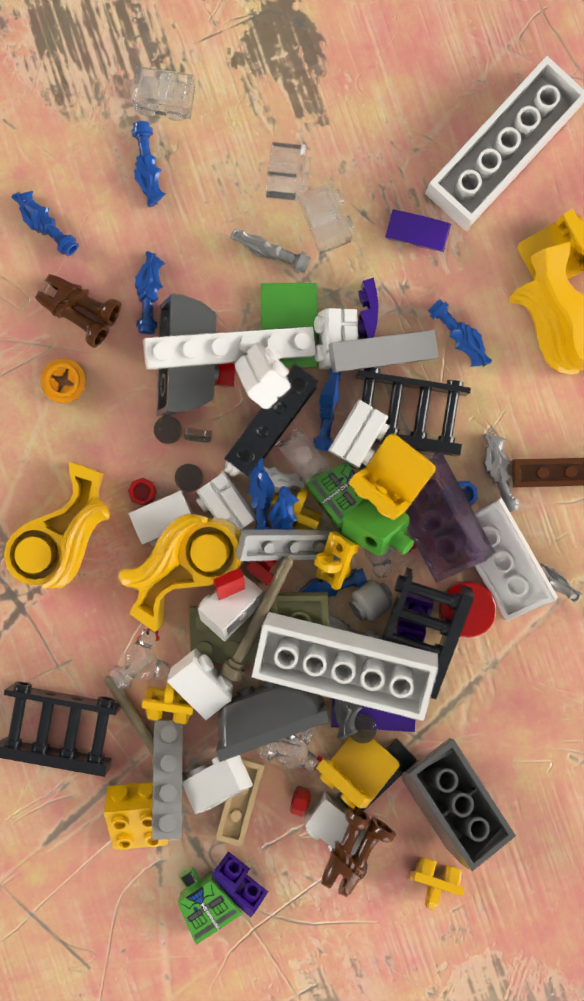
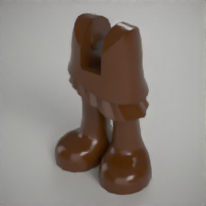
(72, 295)
(341, 859)

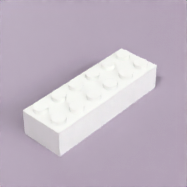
(506, 143)
(345, 666)

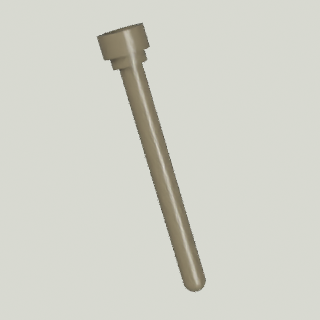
(234, 666)
(133, 716)

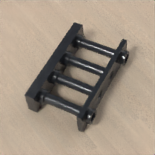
(272, 422)
(418, 437)
(449, 628)
(67, 756)

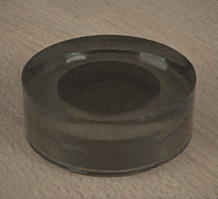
(168, 430)
(198, 435)
(189, 477)
(366, 728)

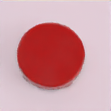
(481, 612)

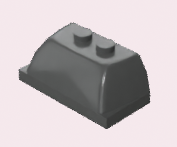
(189, 386)
(266, 716)
(458, 805)

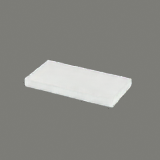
(512, 570)

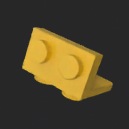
(566, 229)
(393, 477)
(359, 771)
(130, 816)

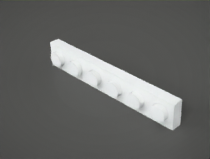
(225, 347)

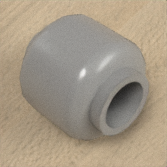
(371, 600)

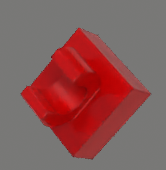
(261, 570)

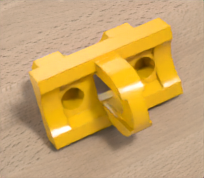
(307, 518)
(335, 571)
(168, 700)
(449, 883)

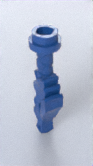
(146, 171)
(38, 219)
(147, 287)
(466, 338)
(328, 400)
(261, 490)
(282, 511)
(356, 578)

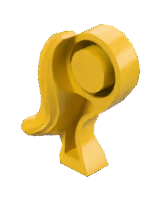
(555, 310)
(54, 545)
(184, 556)

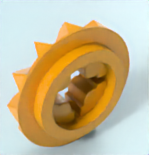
(59, 368)

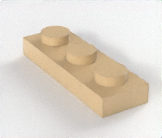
(238, 809)

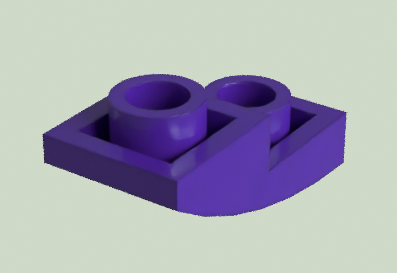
(418, 230)
(368, 318)
(409, 628)
(240, 887)

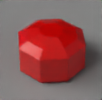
(142, 491)
(300, 801)

